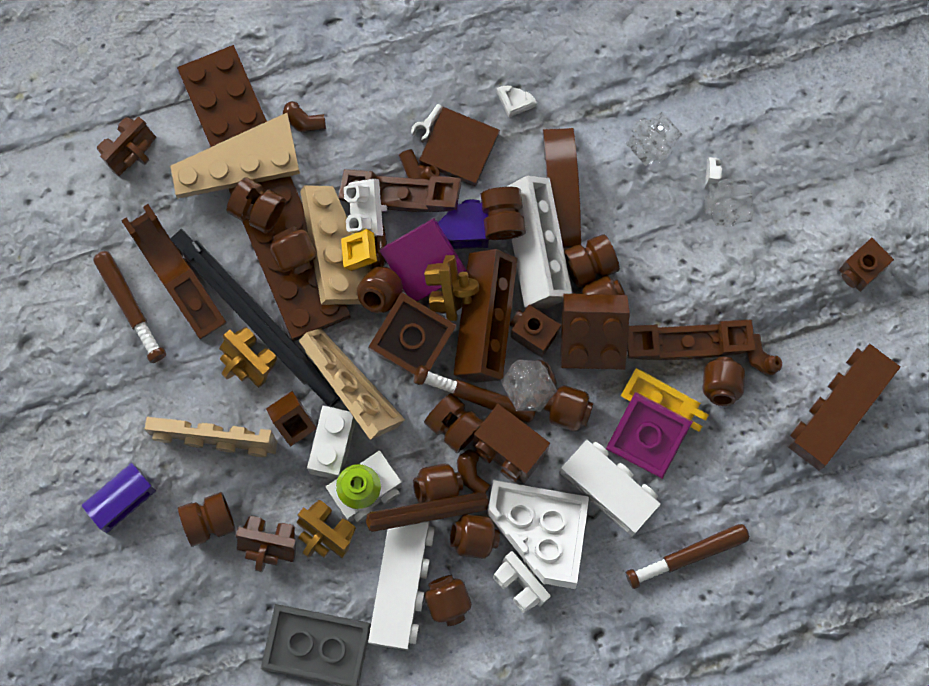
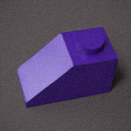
(465, 226)

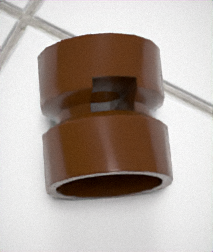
(252, 203)
(502, 209)
(595, 259)
(461, 431)
(209, 518)

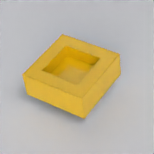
(358, 250)

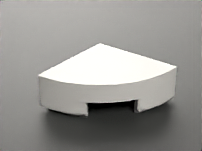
(515, 100)
(713, 171)

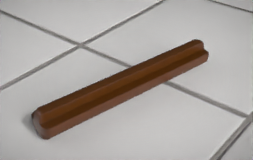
(427, 511)

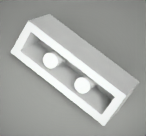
(610, 487)

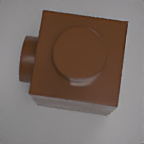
(865, 265)
(534, 330)
(291, 418)

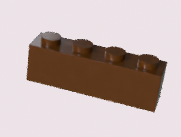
(487, 318)
(843, 407)

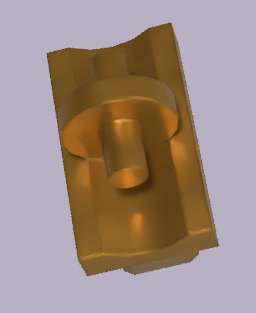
(455, 287)
(242, 360)
(335, 539)

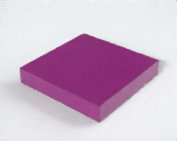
(414, 252)
(649, 435)

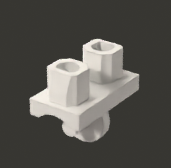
(364, 206)
(533, 592)

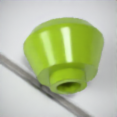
(355, 496)

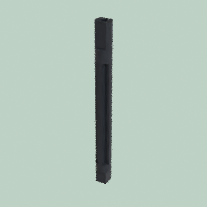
(254, 317)

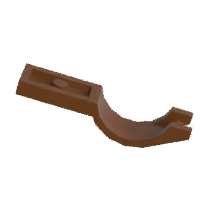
(175, 273)

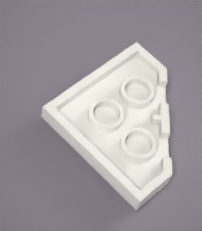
(543, 528)

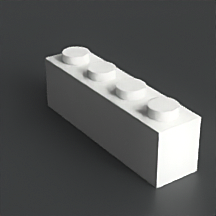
(540, 251)
(399, 586)

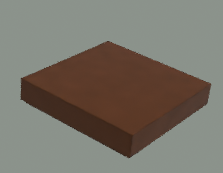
(459, 146)

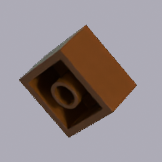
(594, 331)
(411, 335)
(510, 445)

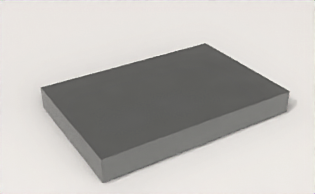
(316, 646)

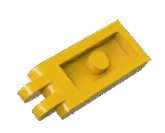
(664, 395)

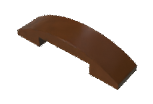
(563, 173)
(410, 194)
(690, 342)

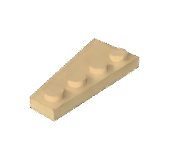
(258, 153)
(326, 228)
(358, 394)
(238, 437)

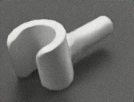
(427, 123)

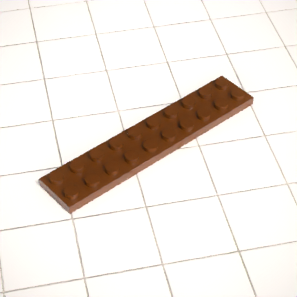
(226, 109)

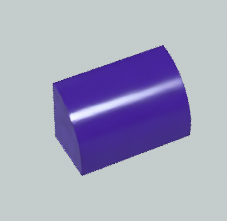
(118, 498)

